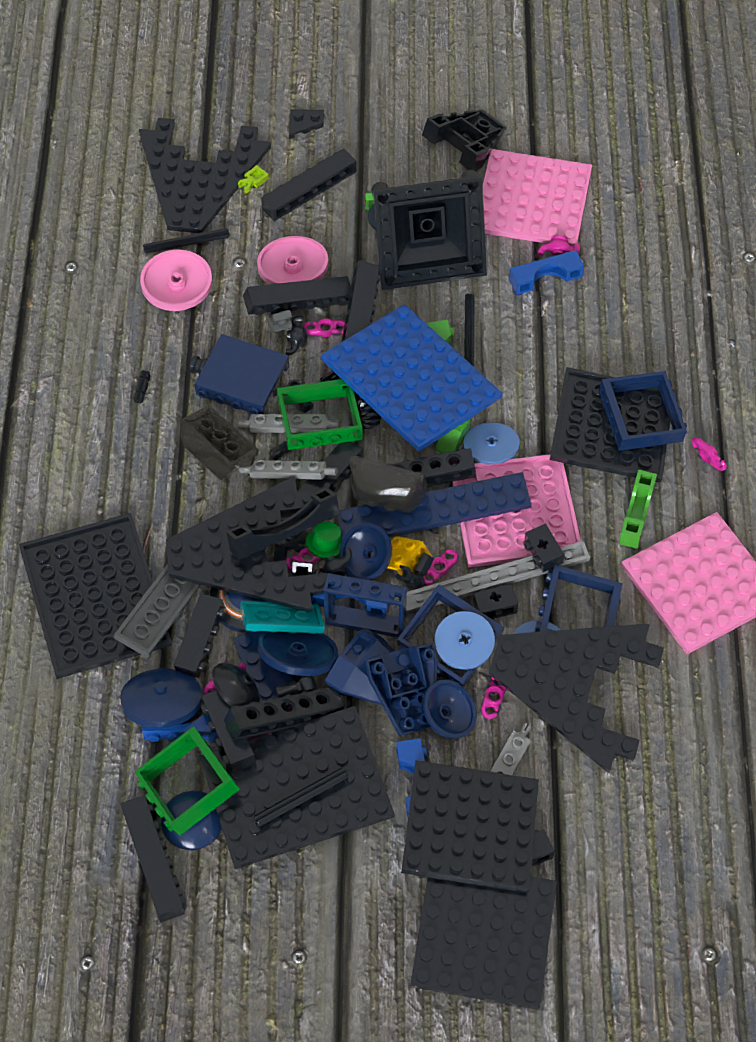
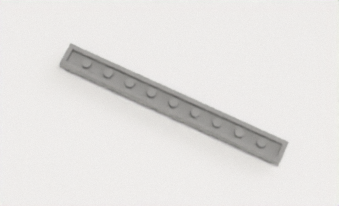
(494, 576)

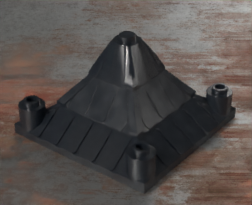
(430, 231)

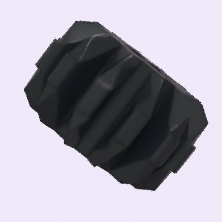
(368, 416)

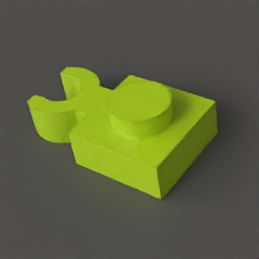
(254, 177)

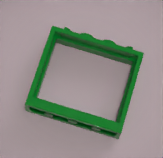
(317, 392)
(168, 757)

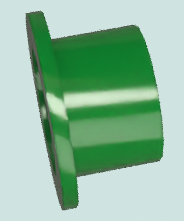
(324, 540)

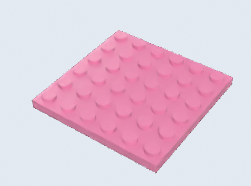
(534, 197)
(501, 536)
(697, 582)

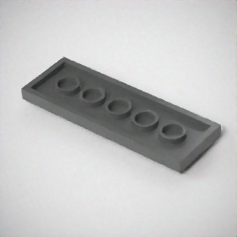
(155, 613)

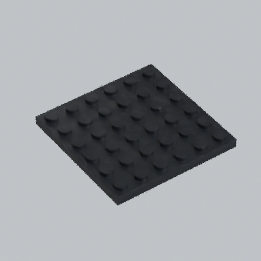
(585, 435)
(471, 826)
(484, 941)

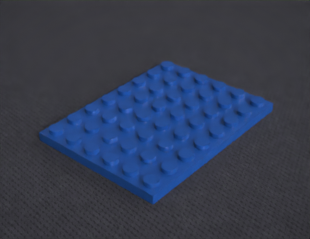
(411, 377)

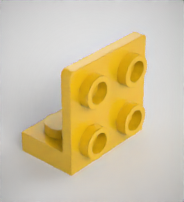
(406, 553)

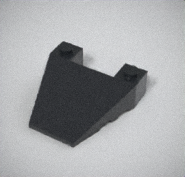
(472, 133)

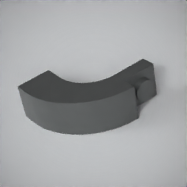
(279, 321)

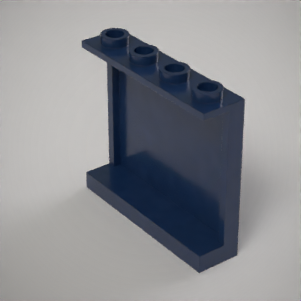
(241, 374)

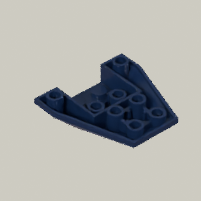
(349, 671)
(401, 682)

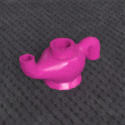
(558, 246)

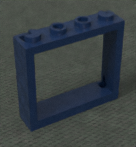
(635, 382)
(582, 579)
(458, 605)
(362, 619)

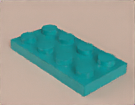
(279, 618)

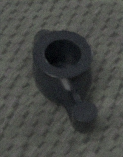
(296, 335)
(336, 565)

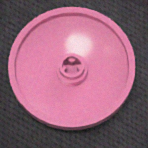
(292, 260)
(176, 280)

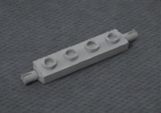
(298, 423)
(288, 469)
(512, 751)

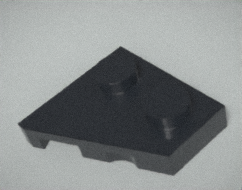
(305, 120)

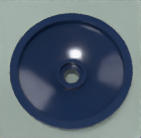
(363, 541)
(455, 704)
(200, 834)

